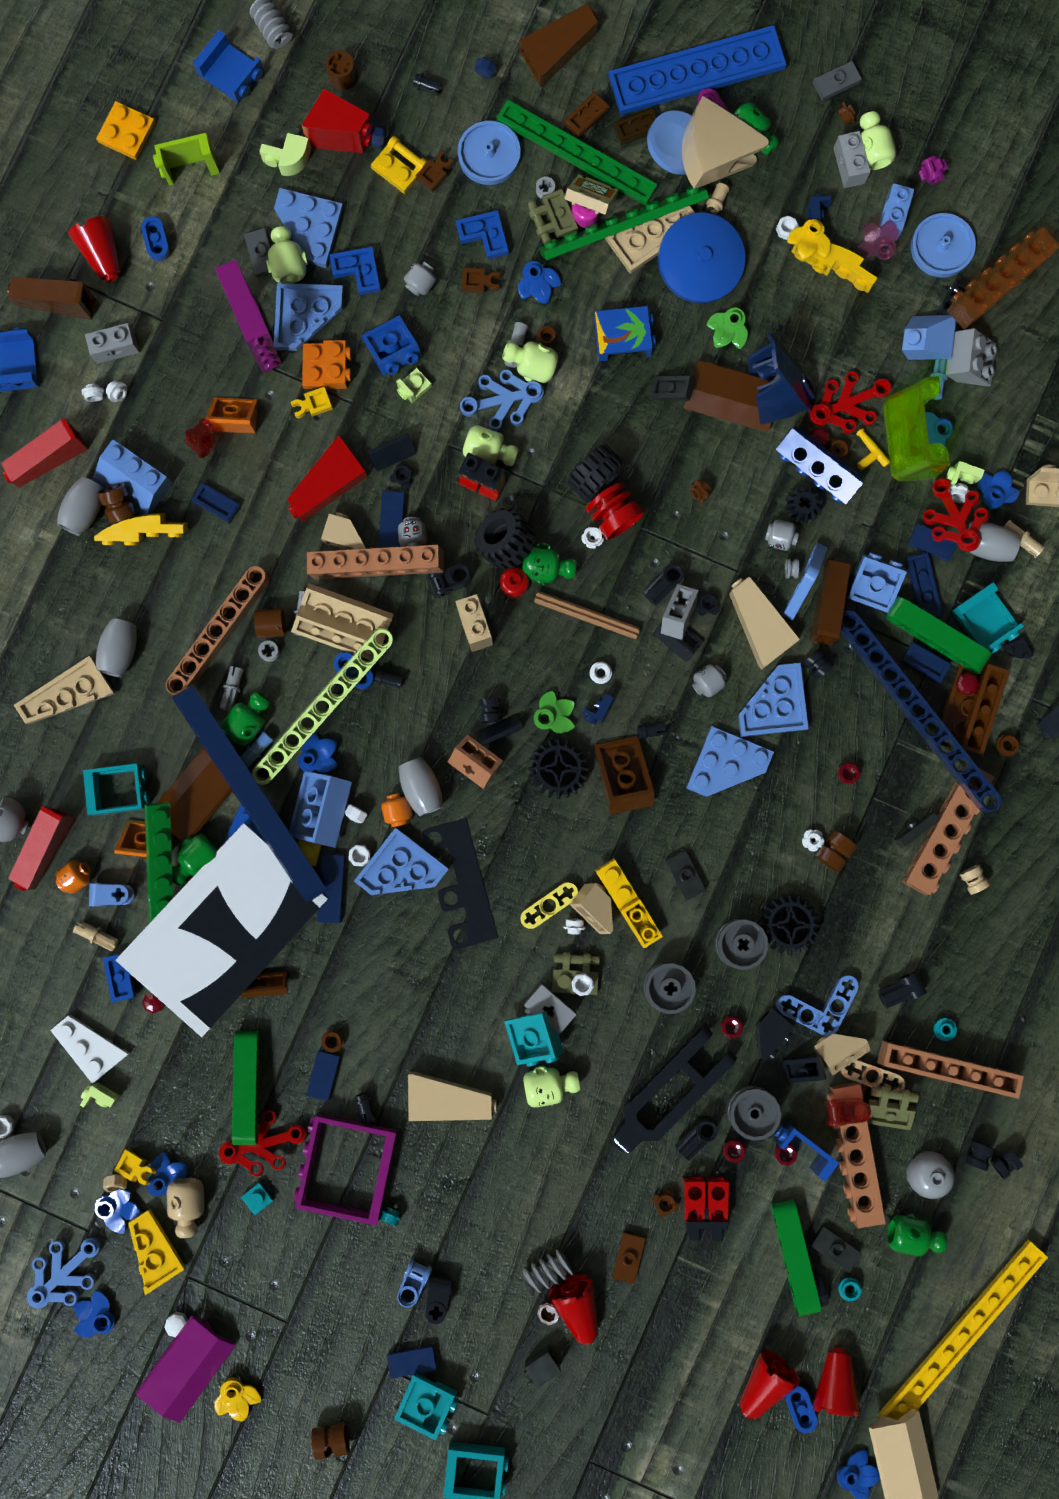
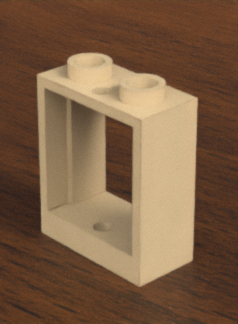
(474, 623)

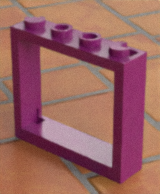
(248, 316)
(305, 1171)

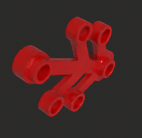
(847, 404)
(956, 519)
(263, 1143)

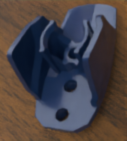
(790, 388)

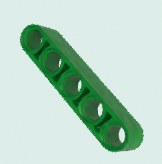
(938, 635)
(246, 1087)
(796, 1257)

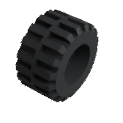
(595, 472)
(504, 538)

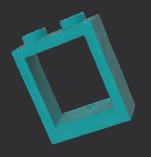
(93, 794)
(480, 1452)

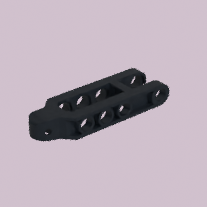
(631, 1131)

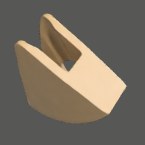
(717, 144)

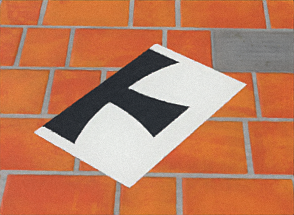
(219, 931)

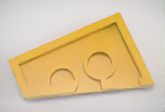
(155, 1252)

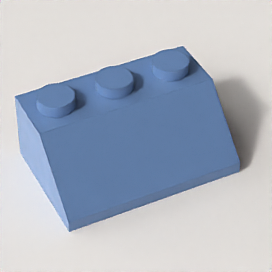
(143, 482)
(320, 809)

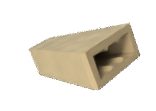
(761, 622)
(444, 1100)

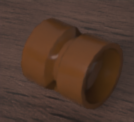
(116, 502)
(836, 851)
(330, 1441)

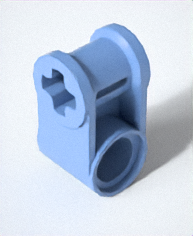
(105, 894)
(413, 1279)

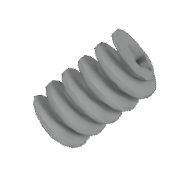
(271, 23)
(546, 1272)

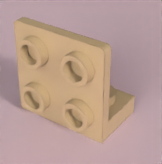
(1043, 487)

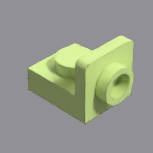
(413, 386)
(968, 473)
(102, 1094)

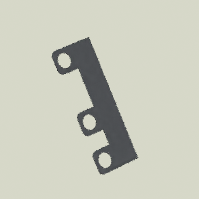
(470, 885)

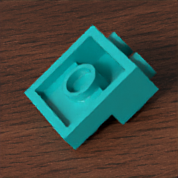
(533, 1039)
(427, 1406)

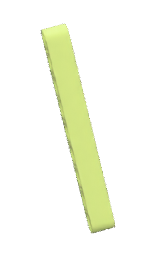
(319, 716)

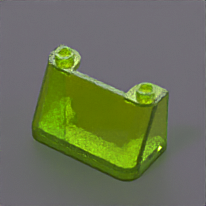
(908, 435)

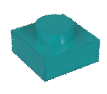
(257, 1198)

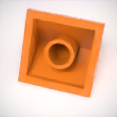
(233, 415)
(132, 839)

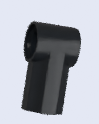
(662, 585)
(907, 988)
(696, 1140)

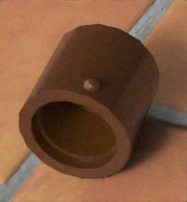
(341, 70)
(269, 623)

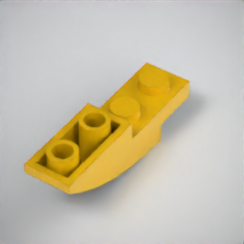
(844, 263)
(133, 529)
(628, 903)

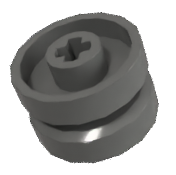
(754, 946)
(669, 1001)
(758, 1125)

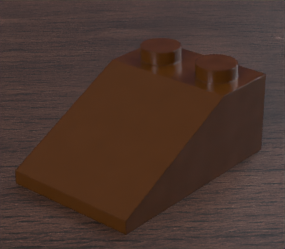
(624, 775)

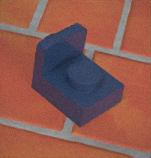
(816, 207)
(602, 707)

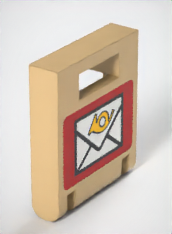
(591, 194)

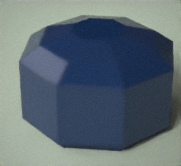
(485, 68)
(379, 136)

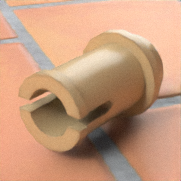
(715, 203)

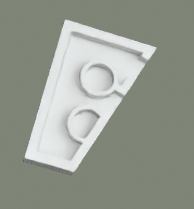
(87, 1048)

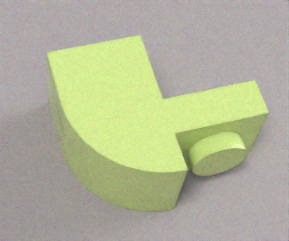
(289, 159)

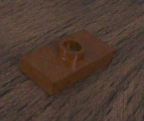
(586, 115)
(268, 984)
(628, 1257)

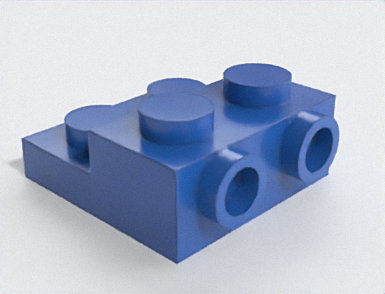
(391, 346)

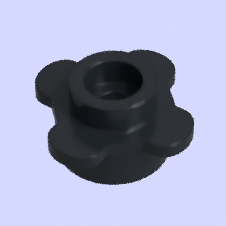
(399, 470)
(712, 600)

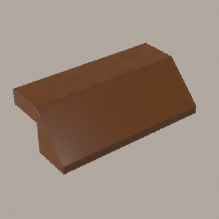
(726, 394)
(973, 715)
(195, 796)

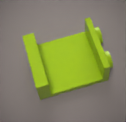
(184, 152)

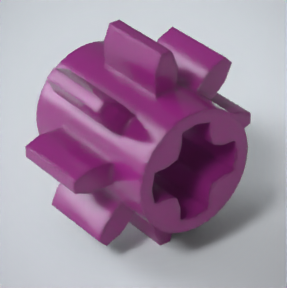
(933, 170)

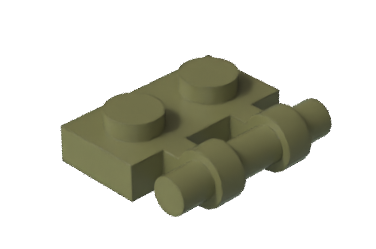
(559, 215)
(563, 977)
(892, 1114)

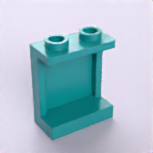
(987, 619)

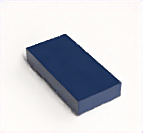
(216, 502)
(922, 540)
(925, 662)
(323, 1075)
(411, 1361)

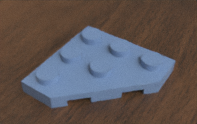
(311, 223)
(303, 312)
(776, 705)
(726, 762)
(400, 867)

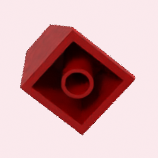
(337, 125)

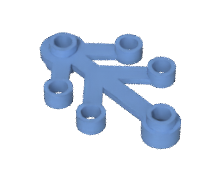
(505, 398)
(61, 1275)

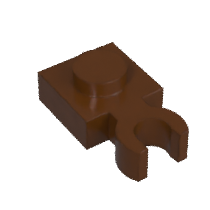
(433, 173)
(475, 280)

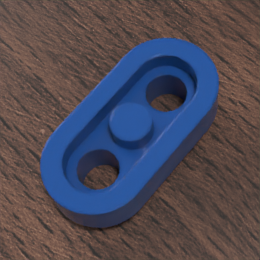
(155, 240)
(352, 672)
(800, 1407)

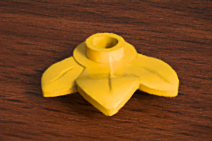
(808, 241)
(236, 1402)

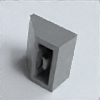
(972, 358)

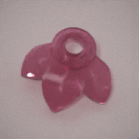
(877, 237)

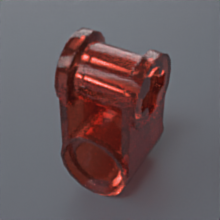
(201, 438)
(845, 1111)

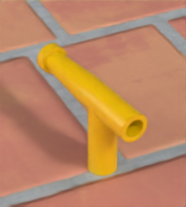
(876, 452)

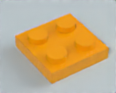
(126, 130)

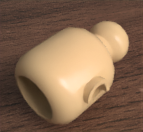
(185, 1204)

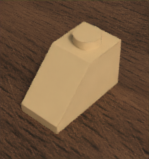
(341, 533)
(594, 907)
(840, 1051)

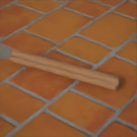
(587, 615)

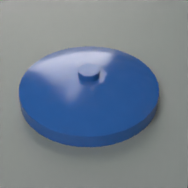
(701, 258)

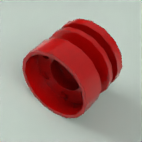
(616, 513)

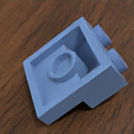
(877, 582)

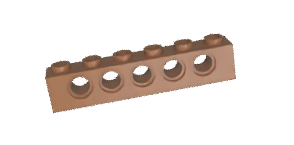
(375, 562)
(936, 835)
(950, 1069)
(872, 1212)

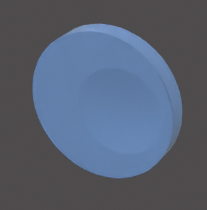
(666, 139)
(489, 152)
(943, 245)

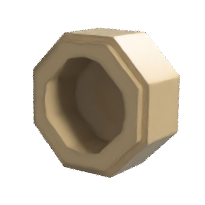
(114, 1182)

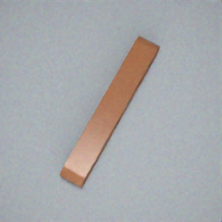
(218, 620)

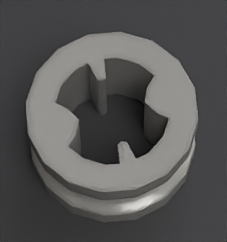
(539, 185)
(791, 568)
(275, 654)

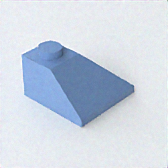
(929, 337)

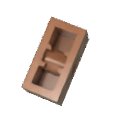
(475, 761)

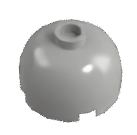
(11, 819)
(930, 1175)

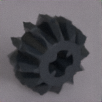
(804, 513)

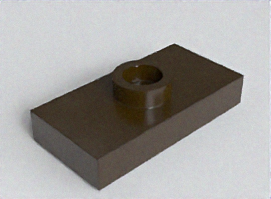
(634, 126)

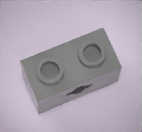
(851, 159)
(112, 343)
(679, 611)
(544, 997)

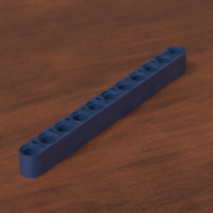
(919, 722)
(249, 794)

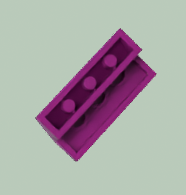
(185, 1369)

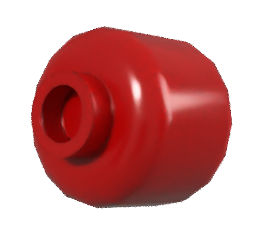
(514, 582)

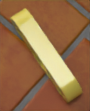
(531, 910)

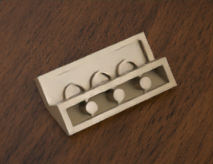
(339, 620)
(903, 1457)

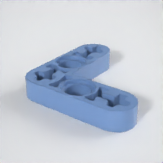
(810, 574)
(818, 1016)

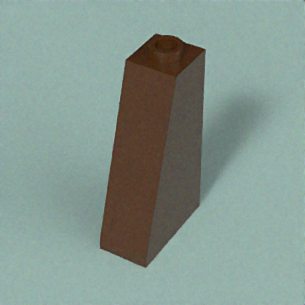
(558, 42)
(52, 296)
(830, 602)

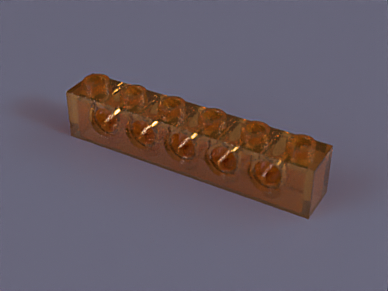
(1003, 278)

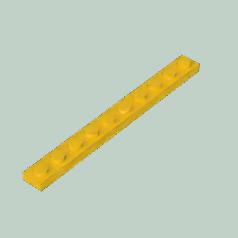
(965, 1332)

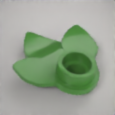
(728, 331)
(557, 711)

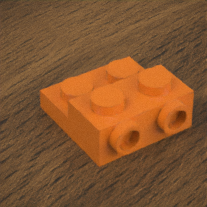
(326, 365)

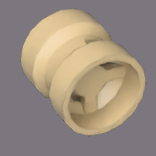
(975, 879)

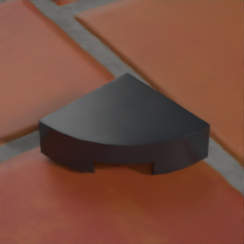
(1018, 649)
(821, 1290)

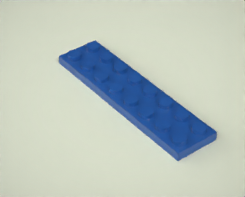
(697, 69)

